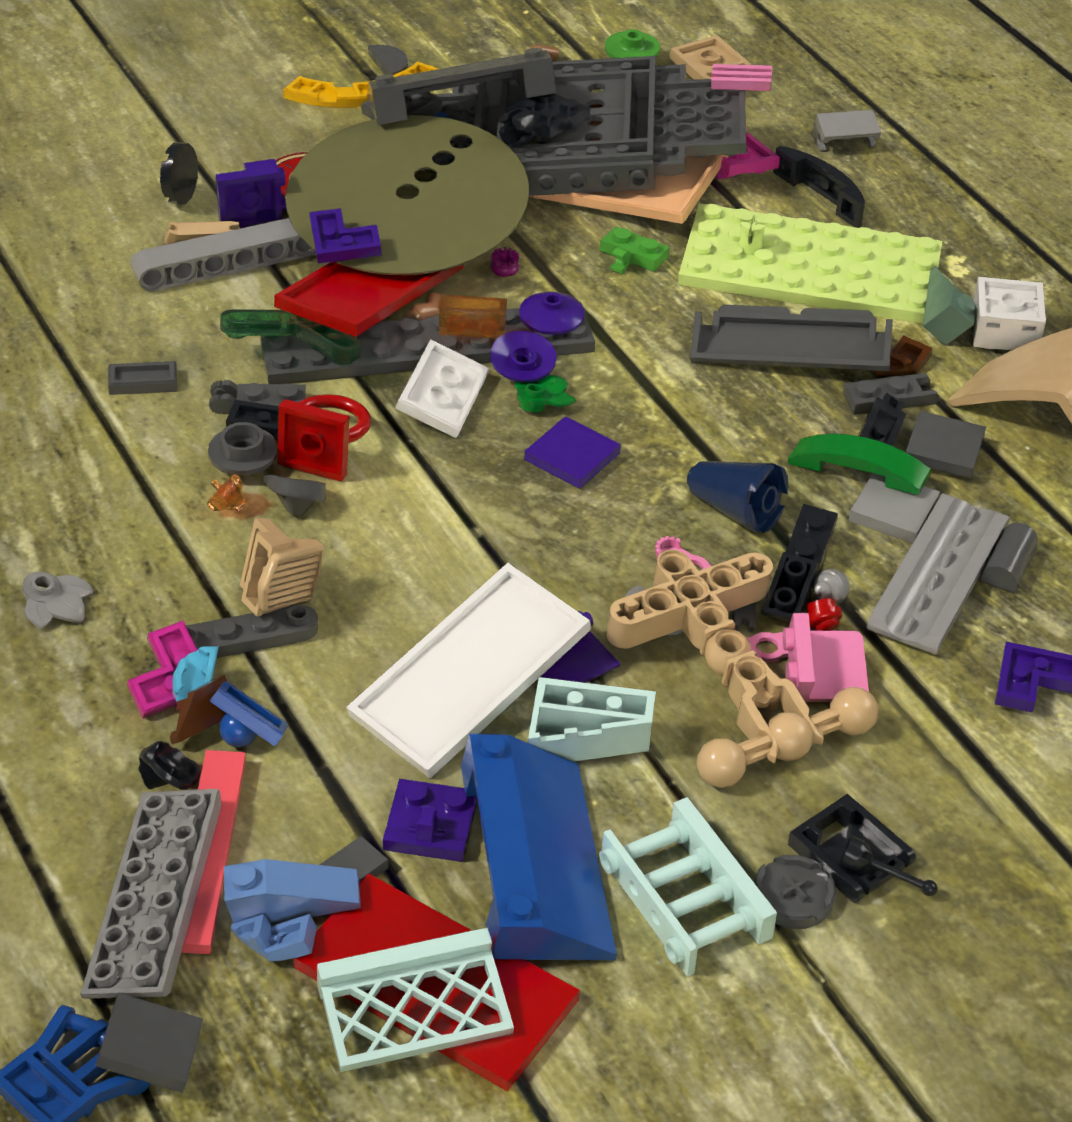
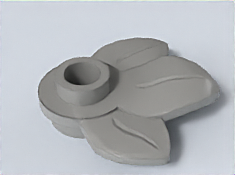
(58, 599)

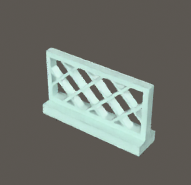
(398, 967)

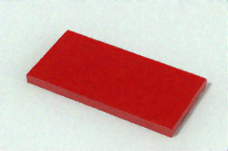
(354, 298)
(394, 919)

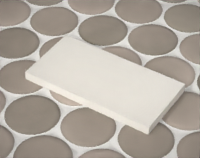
(468, 669)

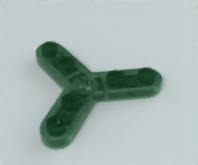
(275, 323)

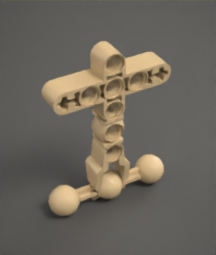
(700, 607)

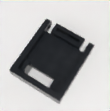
(858, 822)

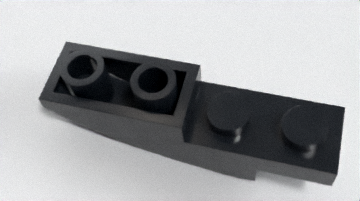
(800, 563)

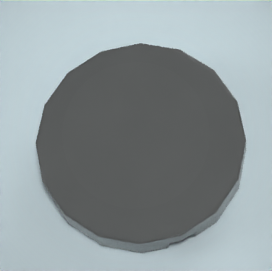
(797, 890)

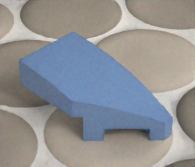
(280, 941)

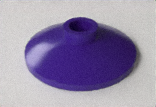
(551, 313)
(523, 356)

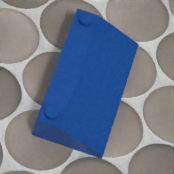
(537, 852)

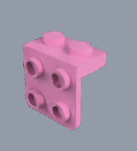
(823, 660)

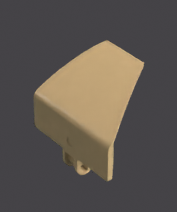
(1029, 372)

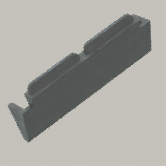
(792, 340)

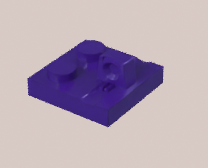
(430, 820)

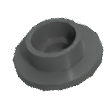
(242, 449)

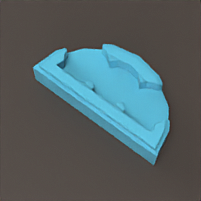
(194, 671)

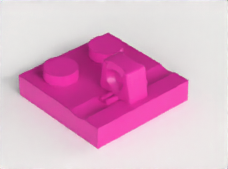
(756, 160)

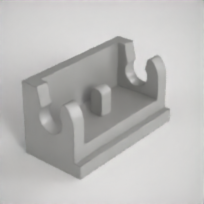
(846, 126)

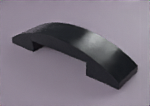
(825, 179)

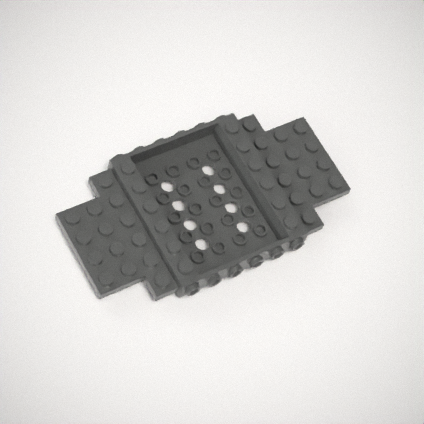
(646, 127)

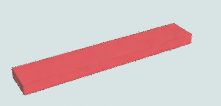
(224, 772)

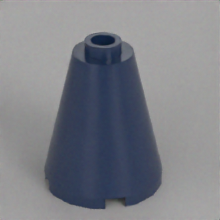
(741, 491)

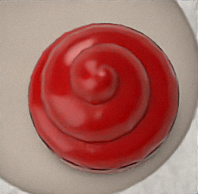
(824, 614)

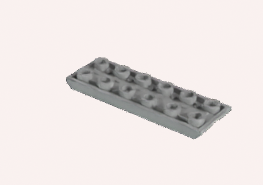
(938, 574)
(153, 895)

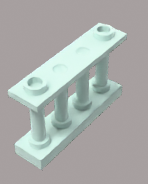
(707, 855)

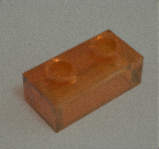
(472, 316)

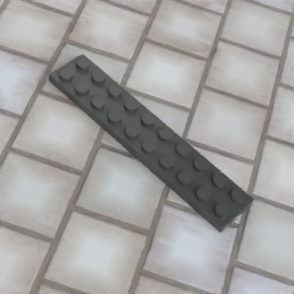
(398, 348)

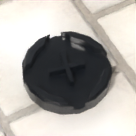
(179, 173)

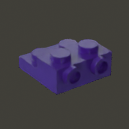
(251, 194)

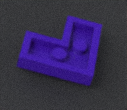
(338, 244)
(1026, 669)

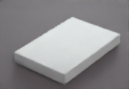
(442, 388)

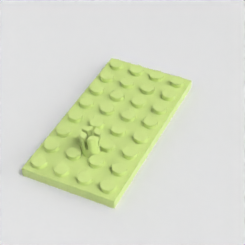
(809, 262)

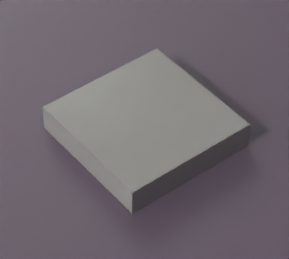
(893, 510)

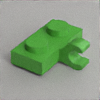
(634, 249)

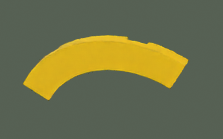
(327, 95)

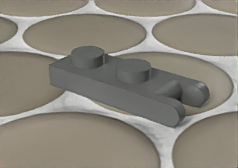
(906, 388)

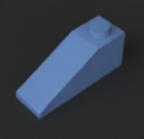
(288, 890)

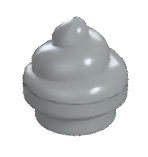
(831, 584)

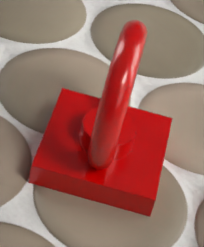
(319, 438)

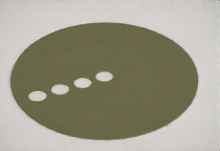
(451, 219)

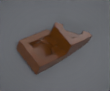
(907, 358)
(197, 711)

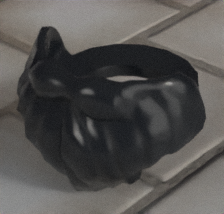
(167, 765)

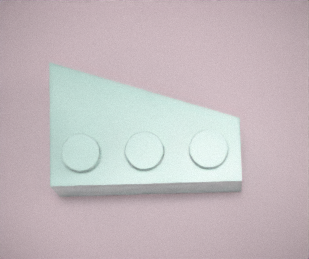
(590, 719)

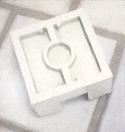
(1008, 313)

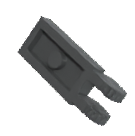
(226, 392)

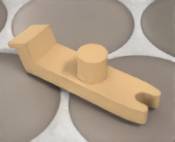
(192, 230)

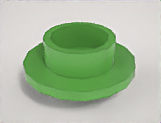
(631, 44)

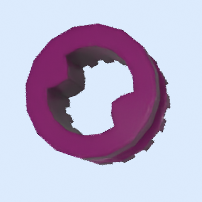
(505, 256)

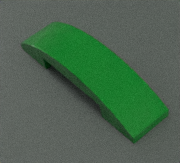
(864, 454)

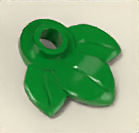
(547, 391)

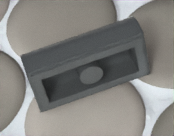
(1010, 557)

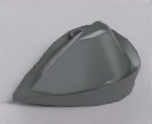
(296, 494)

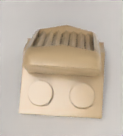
(279, 569)

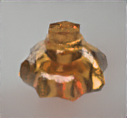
(228, 495)

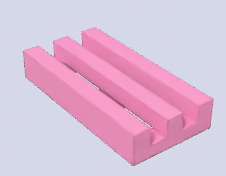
(741, 77)

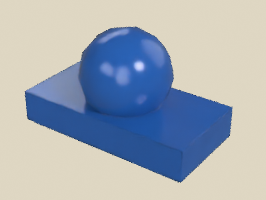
(245, 718)

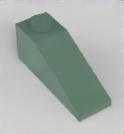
(947, 308)

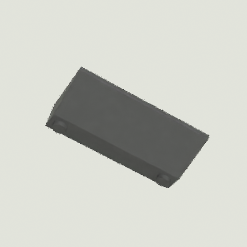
(530, 70)

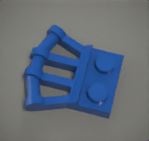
(44, 1086)

